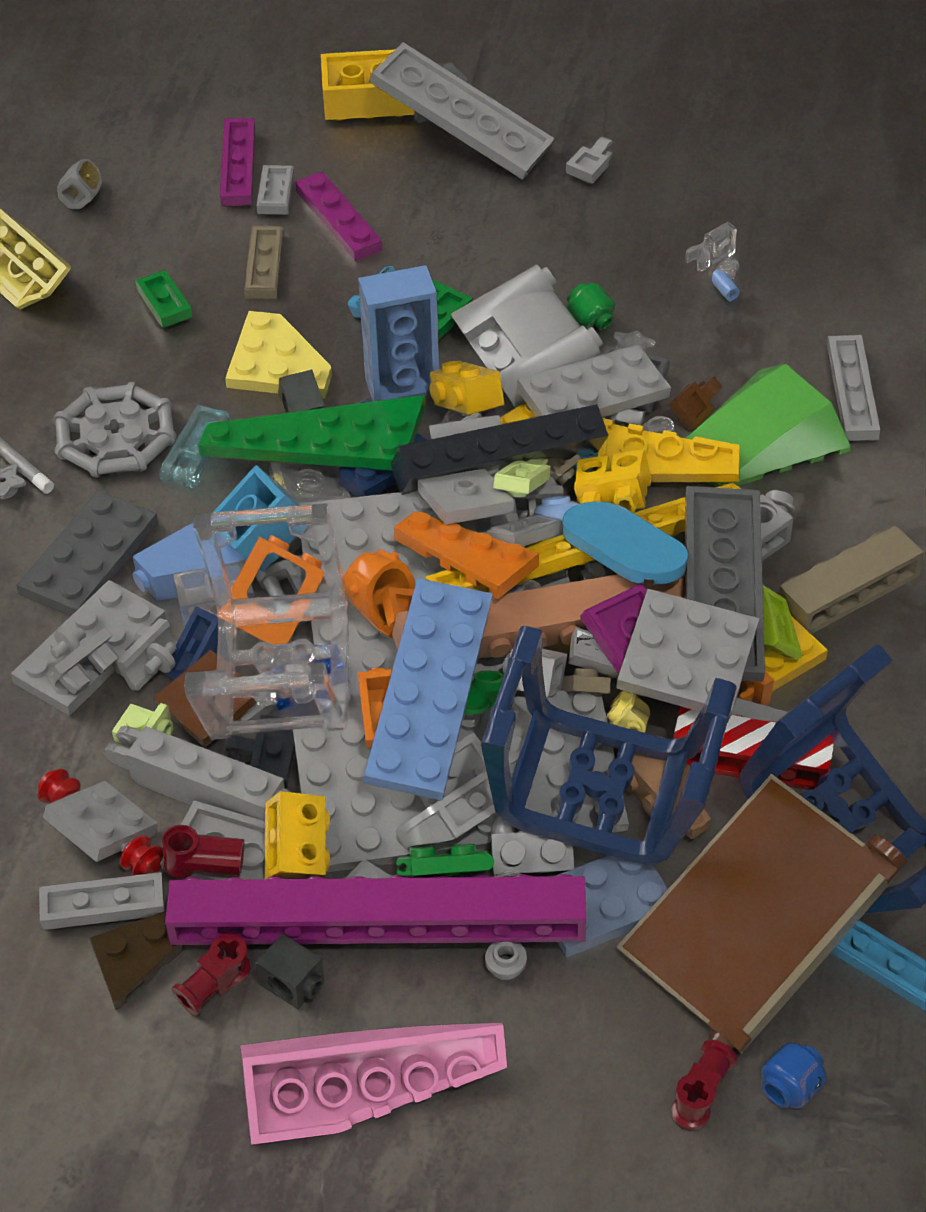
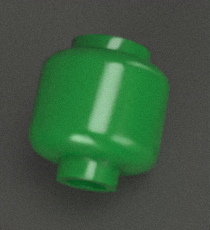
(591, 306)

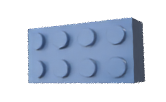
(399, 332)

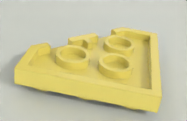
(270, 350)

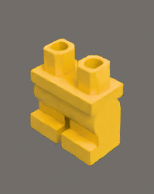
(614, 483)

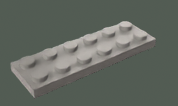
(462, 110)

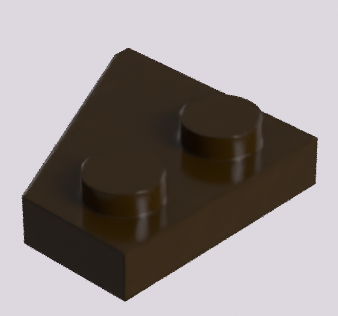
(133, 955)

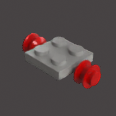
(100, 821)

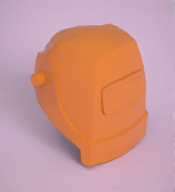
(369, 578)

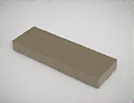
(264, 262)

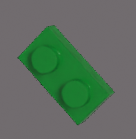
(163, 298)

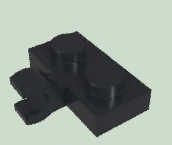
(268, 752)

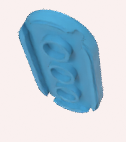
(625, 542)

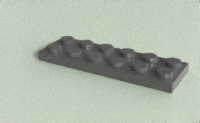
(727, 558)

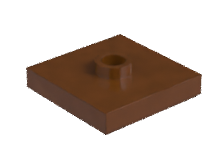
(181, 709)

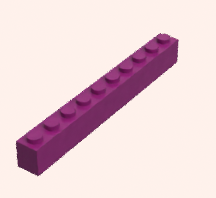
(379, 909)

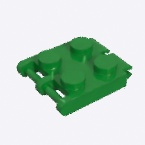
(461, 859)

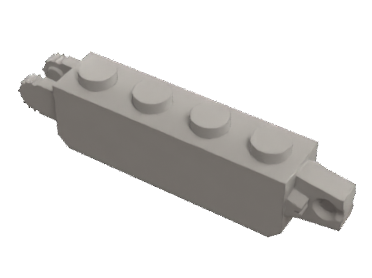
(193, 772)

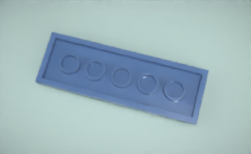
(428, 689)

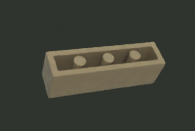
(852, 579)

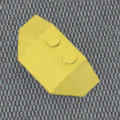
(27, 264)

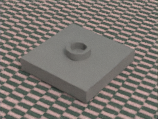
(465, 496)

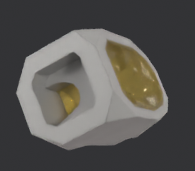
(79, 184)

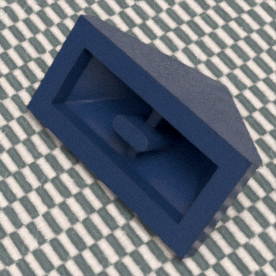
(195, 641)

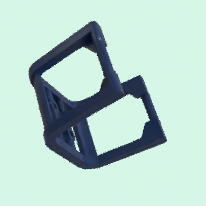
(807, 727)
(664, 828)

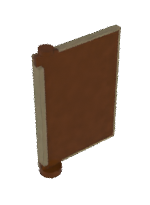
(759, 911)

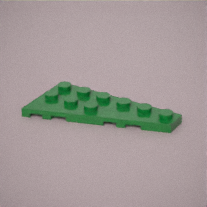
(330, 436)

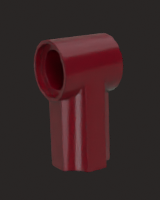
(200, 853)

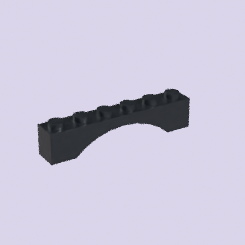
(545, 436)

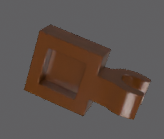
(693, 402)

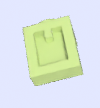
(139, 717)

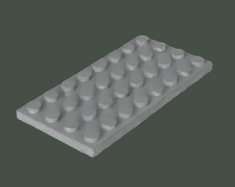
(368, 815)

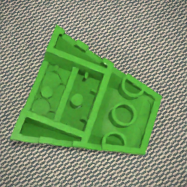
(776, 424)

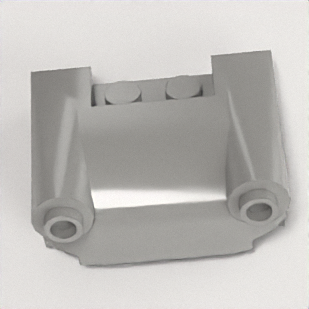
(525, 329)

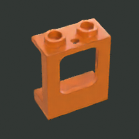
(275, 632)

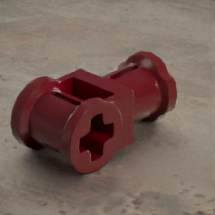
(215, 973)
(700, 1087)

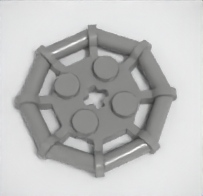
(119, 450)

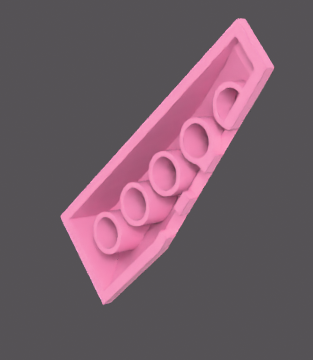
(348, 1077)

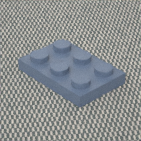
(616, 899)

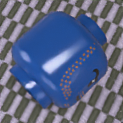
(793, 1075)

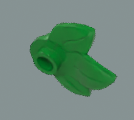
(483, 691)

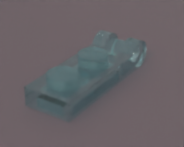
(186, 448)

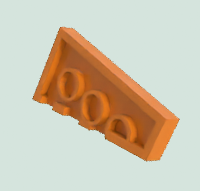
(474, 553)

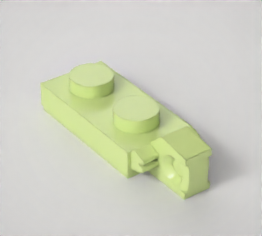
(522, 477)

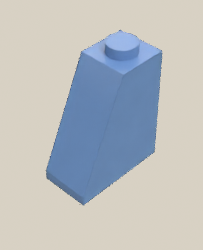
(170, 556)

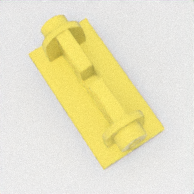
(629, 711)

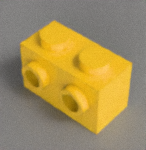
(466, 387)
(296, 836)

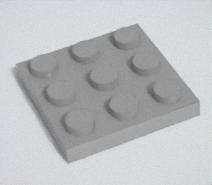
(683, 648)

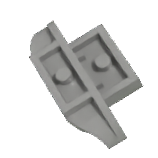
(465, 800)

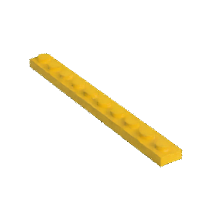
(559, 554)

